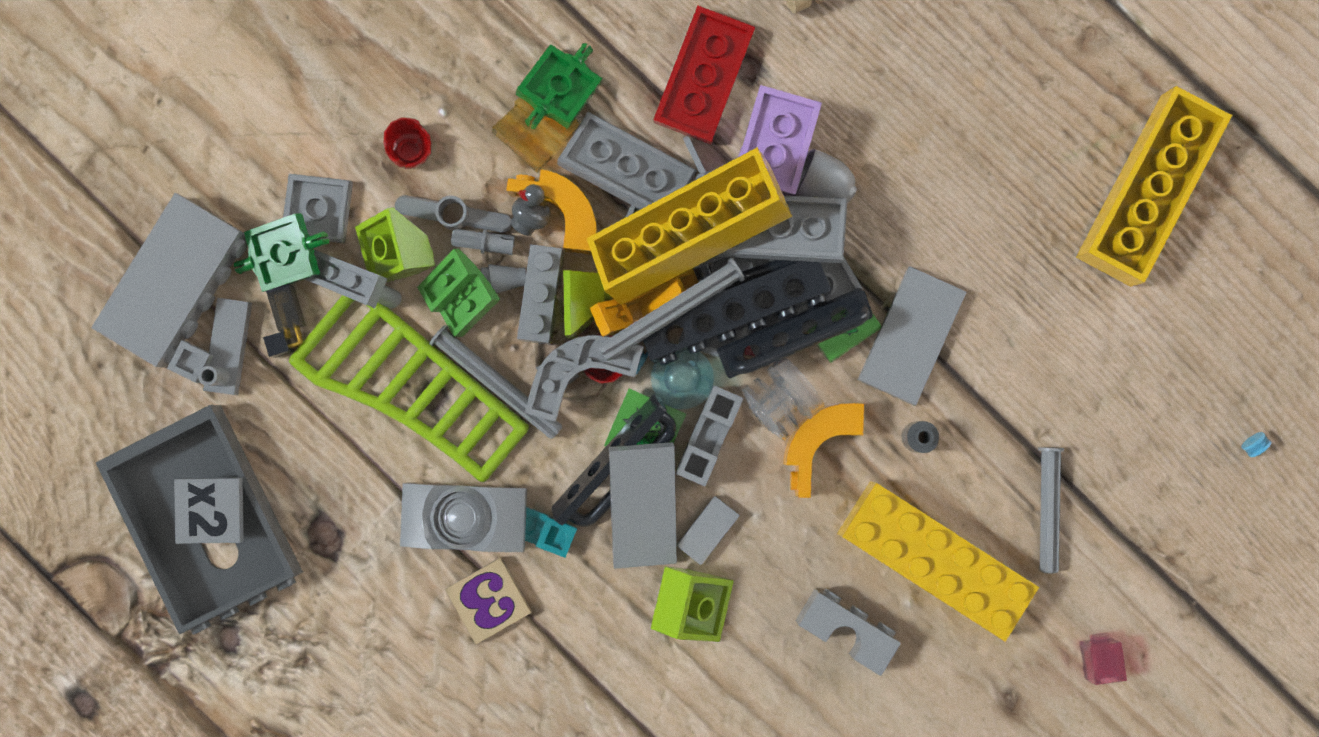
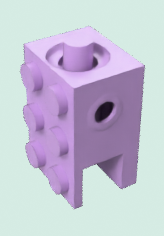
(782, 132)

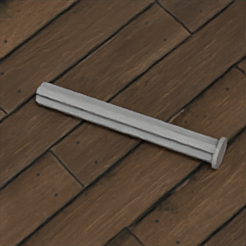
(671, 310)
(491, 379)

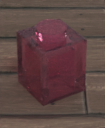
(1103, 659)

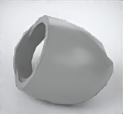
(826, 177)

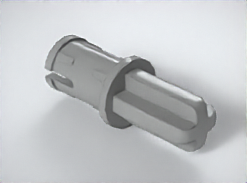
(483, 241)

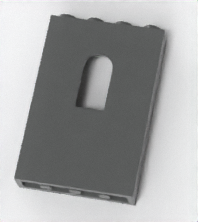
(143, 491)

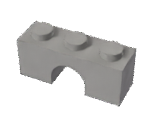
(539, 294)
(709, 435)
(873, 643)

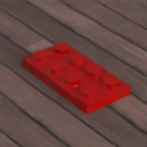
(704, 74)

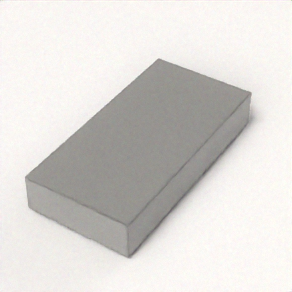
(707, 530)

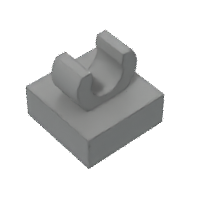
(189, 360)

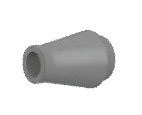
(503, 277)

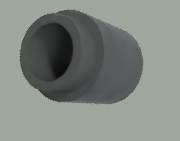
(910, 437)

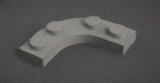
(568, 361)

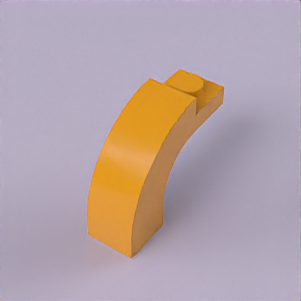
(570, 200)
(614, 317)
(803, 443)

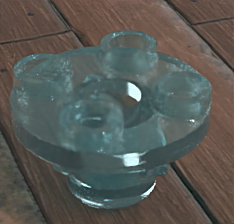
(684, 381)

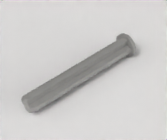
(1050, 509)

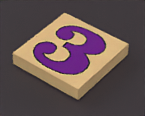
(488, 600)

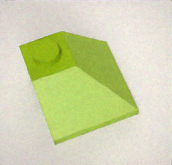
(394, 246)
(580, 294)

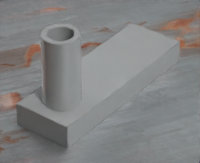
(354, 282)
(227, 346)

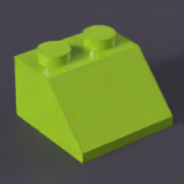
(691, 605)

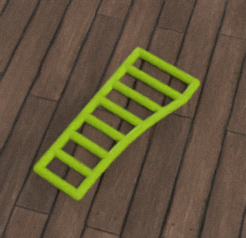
(409, 418)

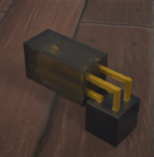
(287, 317)

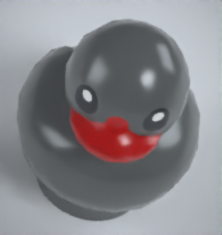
(528, 211)

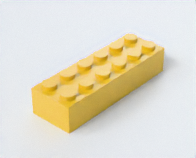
(1154, 186)
(688, 227)
(938, 560)

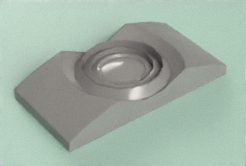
(463, 517)

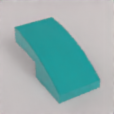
(547, 533)

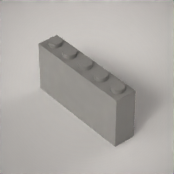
(171, 281)

